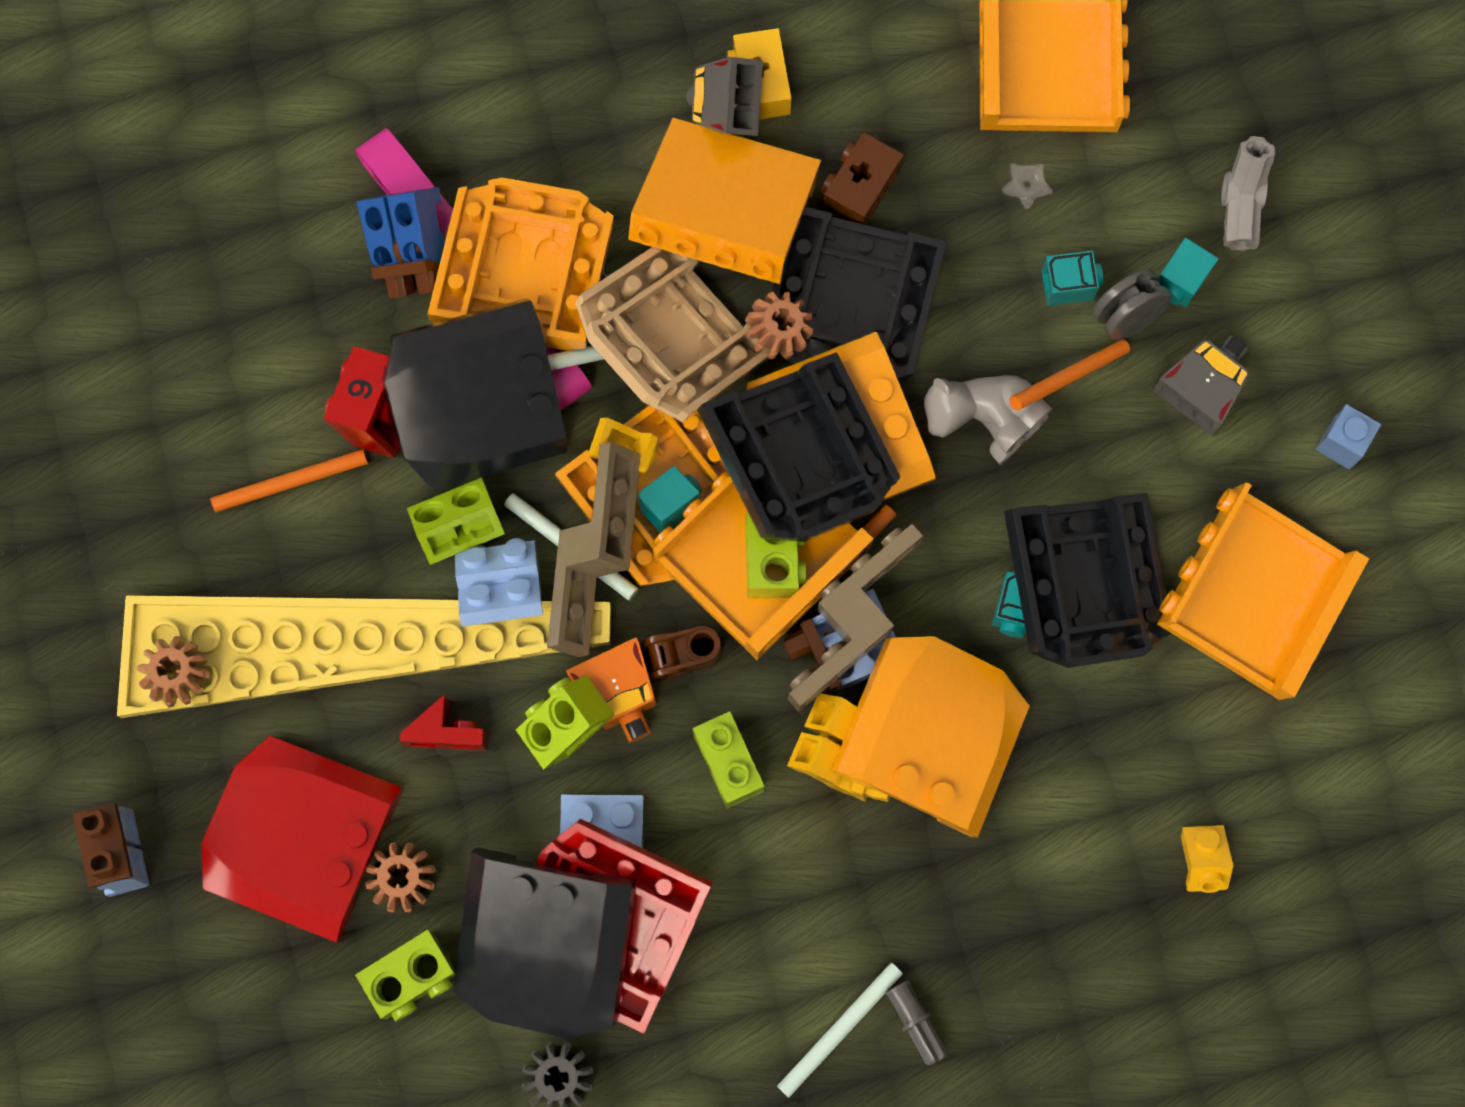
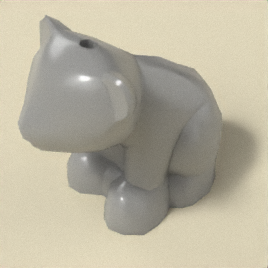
(987, 400)

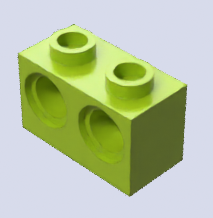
(455, 521)
(765, 553)
(564, 720)
(728, 760)
(403, 966)

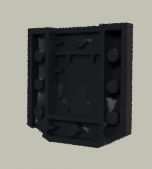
(861, 284)
(474, 395)
(801, 451)
(1088, 579)
(543, 945)

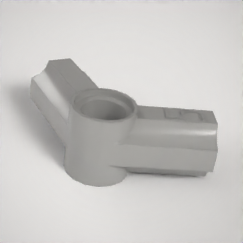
(1245, 193)

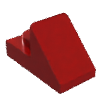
(432, 731)

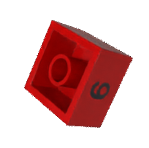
(360, 404)

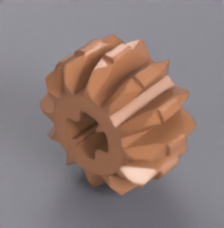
(792, 322)
(171, 689)
(386, 877)

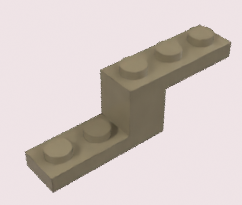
(594, 550)
(854, 616)

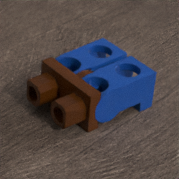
(404, 239)

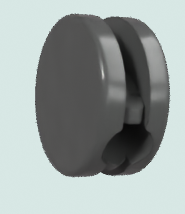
(1132, 304)

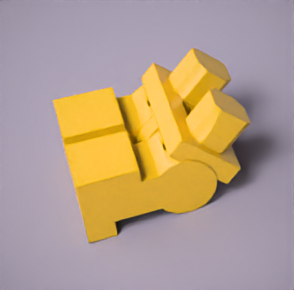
(816, 754)

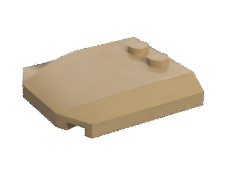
(667, 333)

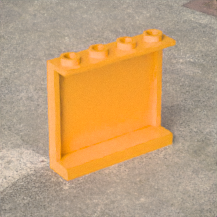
(1053, 65)
(723, 200)
(710, 563)
(1260, 593)

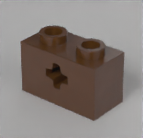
(872, 161)

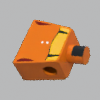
(623, 684)

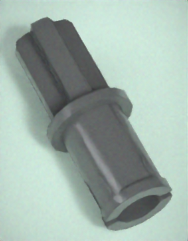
(917, 1023)

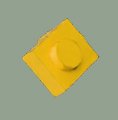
(624, 436)
(1207, 858)

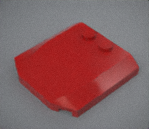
(296, 836)
(662, 915)

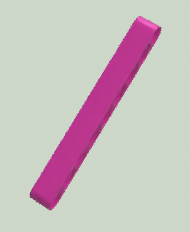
(399, 173)

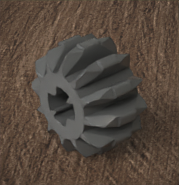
(564, 1065)

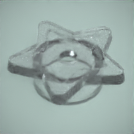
(1029, 174)

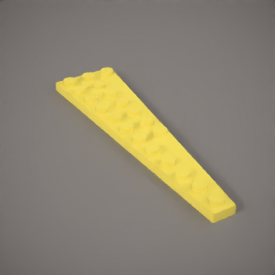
(316, 643)

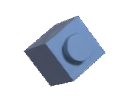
(1348, 437)

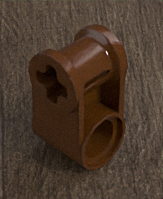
(679, 652)

